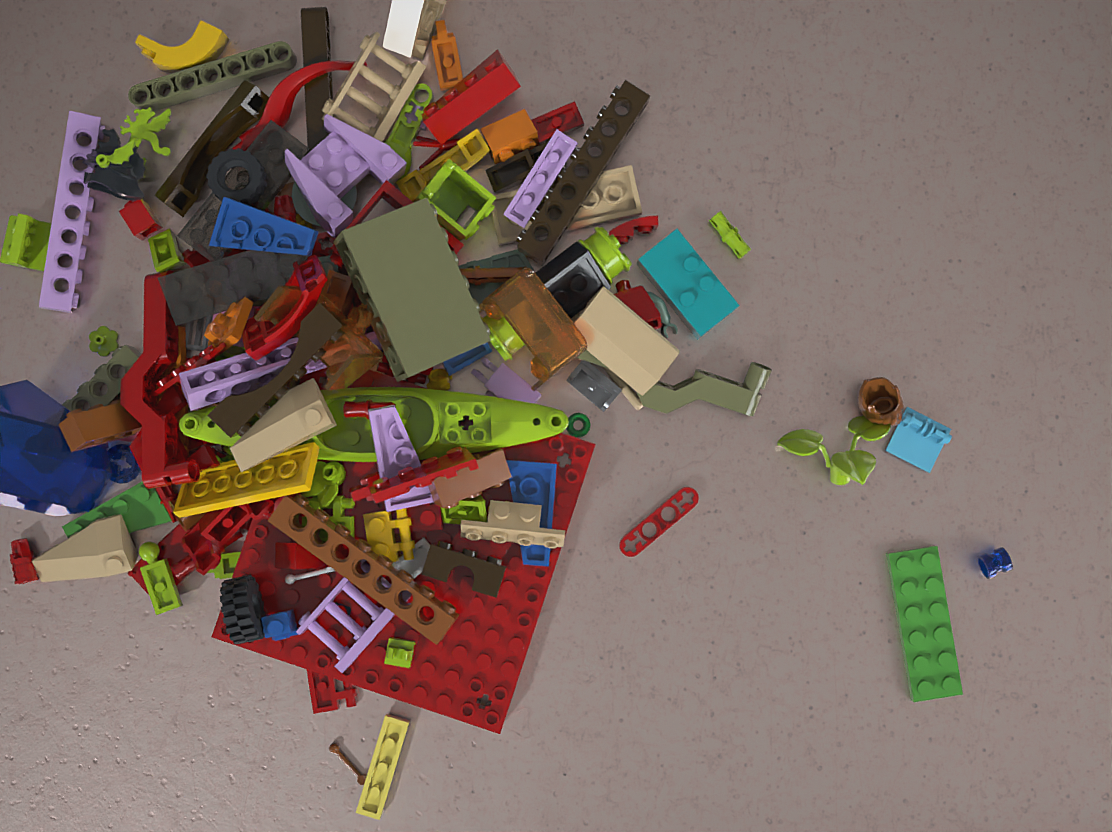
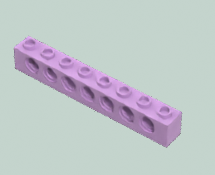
(77, 126)
(242, 374)

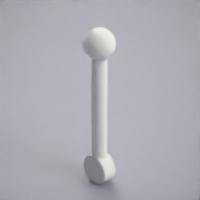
(290, 579)

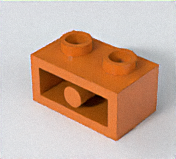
(510, 136)

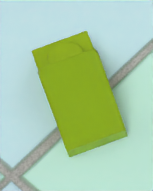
(165, 251)

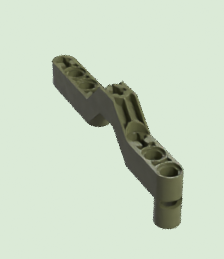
(707, 387)

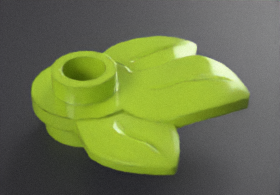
(326, 482)

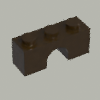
(442, 560)

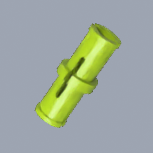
(730, 234)

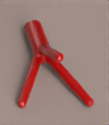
(427, 142)

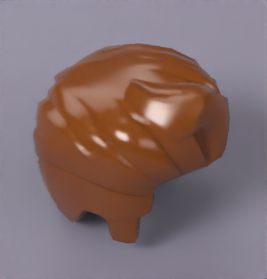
(880, 401)

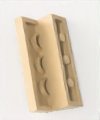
(625, 341)

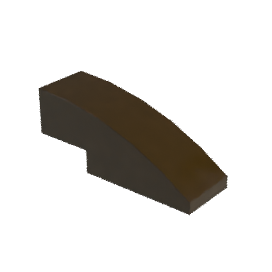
(514, 170)

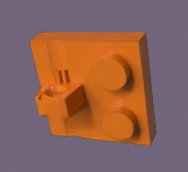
(229, 325)

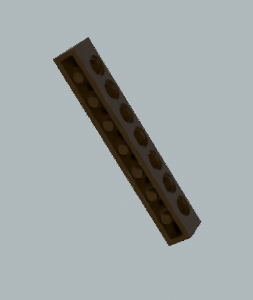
(635, 102)

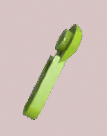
(405, 133)

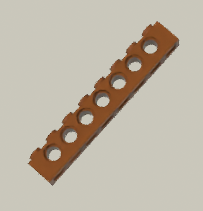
(287, 520)

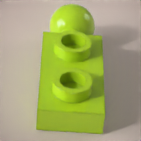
(159, 579)

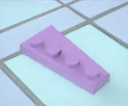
(395, 453)

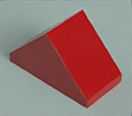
(294, 556)

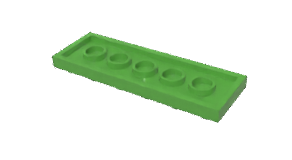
(924, 623)

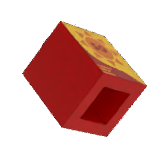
(140, 219)

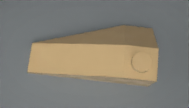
(289, 422)
(93, 552)

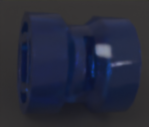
(994, 563)

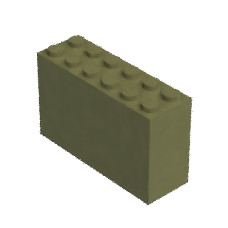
(412, 288)

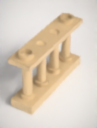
(398, 94)

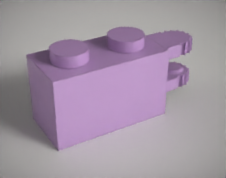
(506, 383)

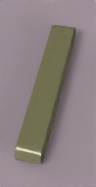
(201, 74)

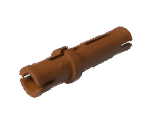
(489, 275)

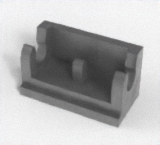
(594, 385)

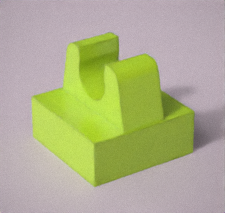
(399, 652)

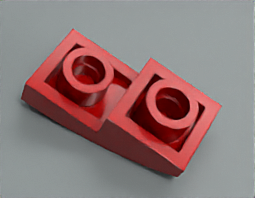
(626, 230)

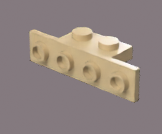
(514, 524)

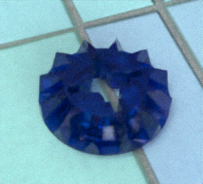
(128, 474)

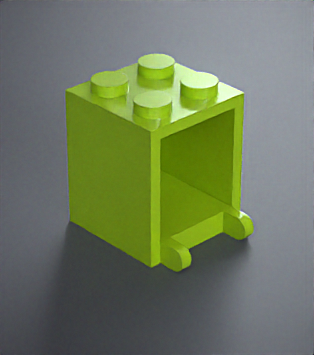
(451, 193)

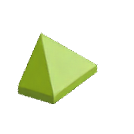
(468, 509)

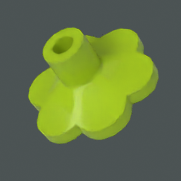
(108, 341)

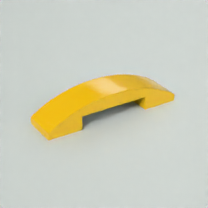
(465, 155)

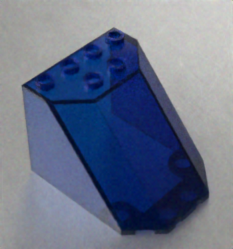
(35, 458)

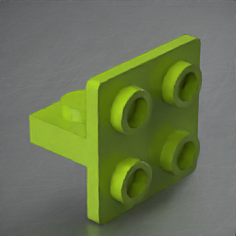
(26, 242)

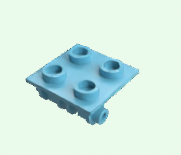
(918, 439)

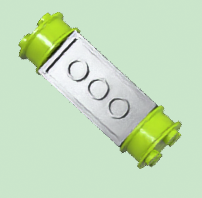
(572, 281)

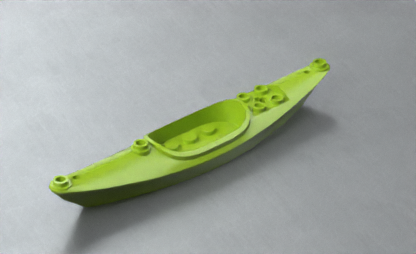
(428, 417)

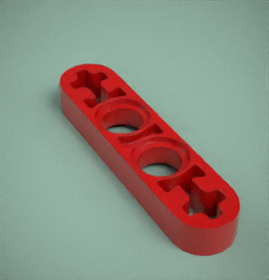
(656, 518)

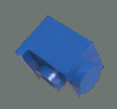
(280, 625)

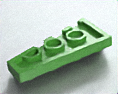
(137, 505)

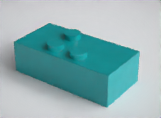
(687, 284)

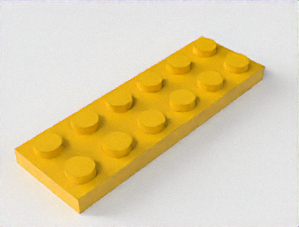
(229, 487)

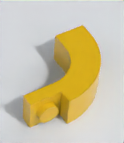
(201, 48)

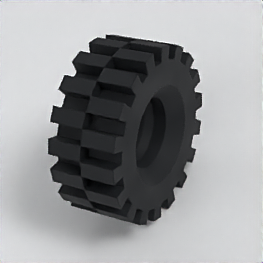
(242, 609)

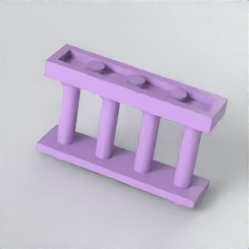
(362, 635)

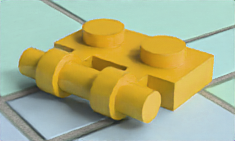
(381, 534)

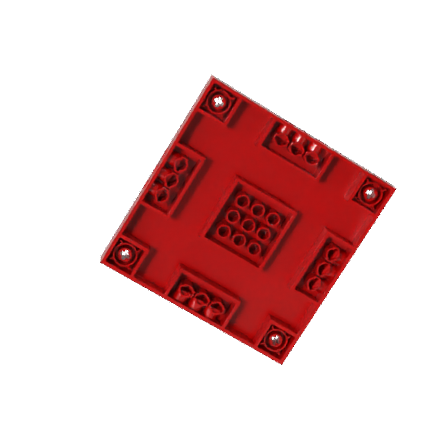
(485, 642)

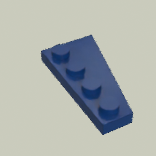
(254, 229)
(534, 485)

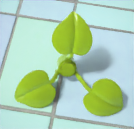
(843, 465)

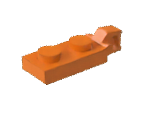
(446, 57)

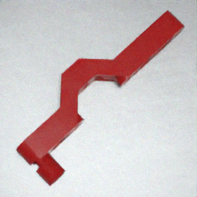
(159, 430)

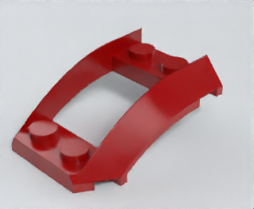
(258, 336)

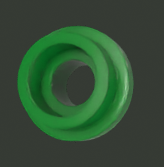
(586, 425)

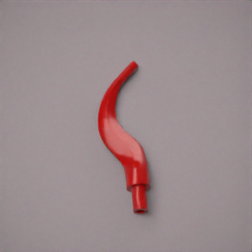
(282, 98)

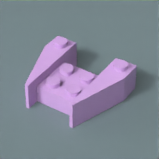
(337, 167)

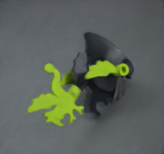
(121, 167)

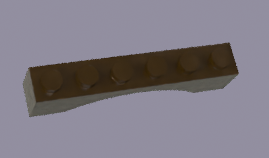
(187, 179)
(316, 332)

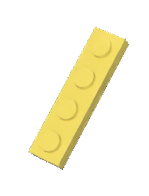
(382, 766)

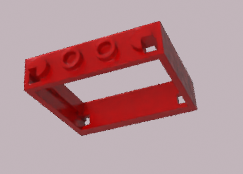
(396, 200)

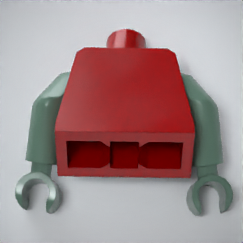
(645, 305)

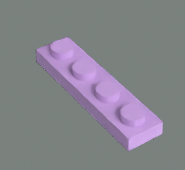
(540, 178)

